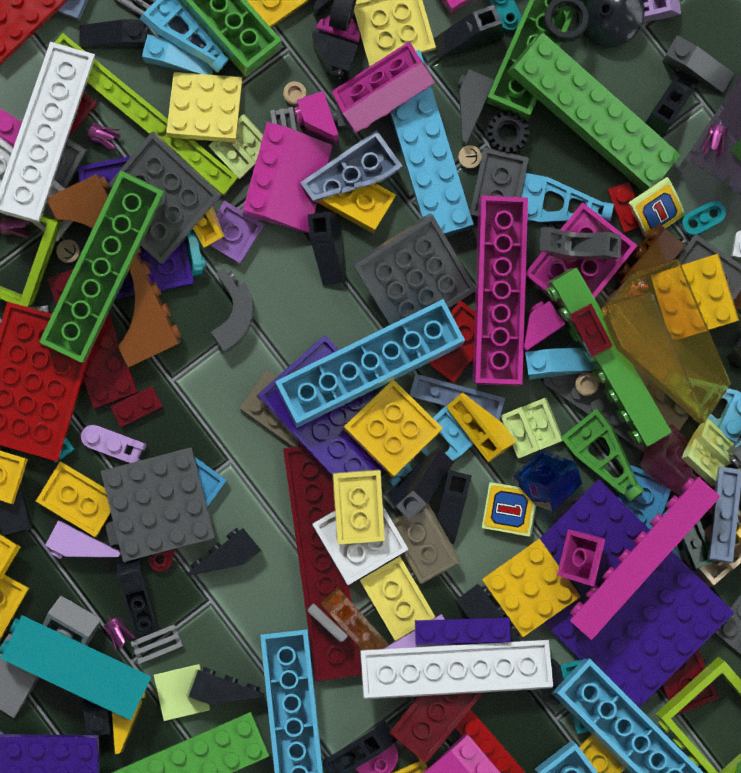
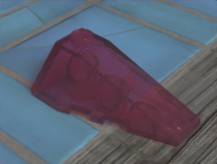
(665, 463)

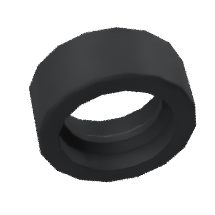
(342, 14)
(561, 36)

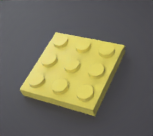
(390, 24)
(204, 107)

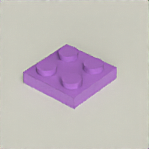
(238, 232)

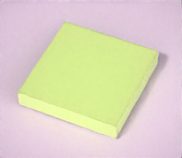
(173, 690)

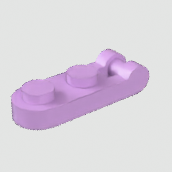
(112, 443)

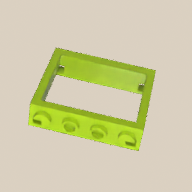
(39, 266)
(682, 698)

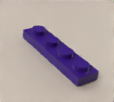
(462, 631)

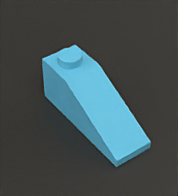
(166, 54)
(556, 363)

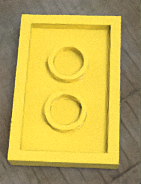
(358, 507)
(397, 598)

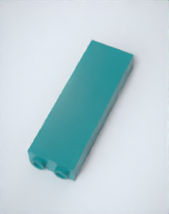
(74, 667)

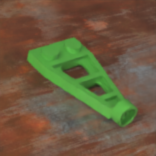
(586, 433)

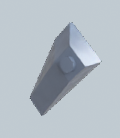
(357, 167)

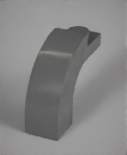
(580, 245)
(240, 320)

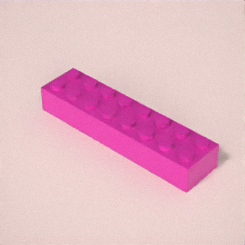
(500, 290)
(644, 558)

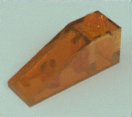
(353, 621)

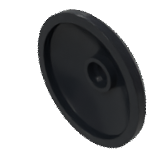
(615, 26)

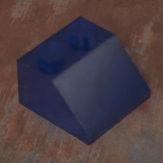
(548, 479)

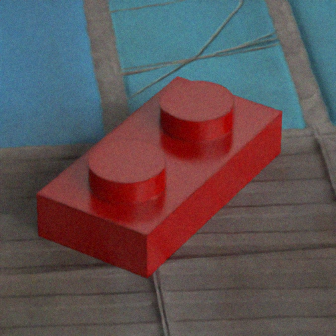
(620, 197)

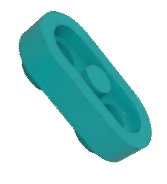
(506, 8)
(702, 218)
(196, 260)

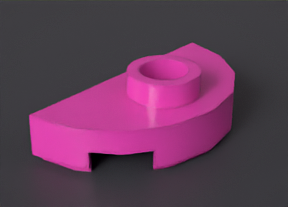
(351, 34)
(382, 763)

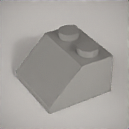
(72, 621)

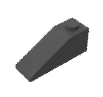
(698, 64)
(472, 98)

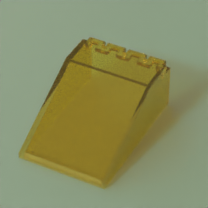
(666, 337)

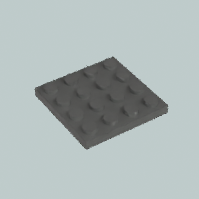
(185, 200)
(414, 271)
(157, 504)

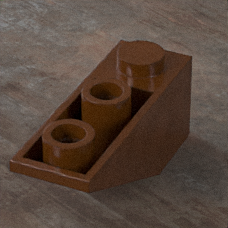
(656, 249)

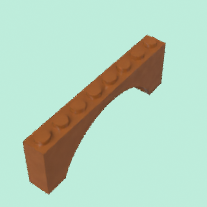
(150, 326)

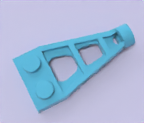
(163, 11)
(535, 189)
(730, 419)
(451, 432)

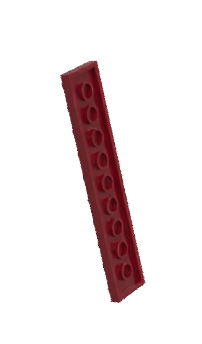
(311, 500)

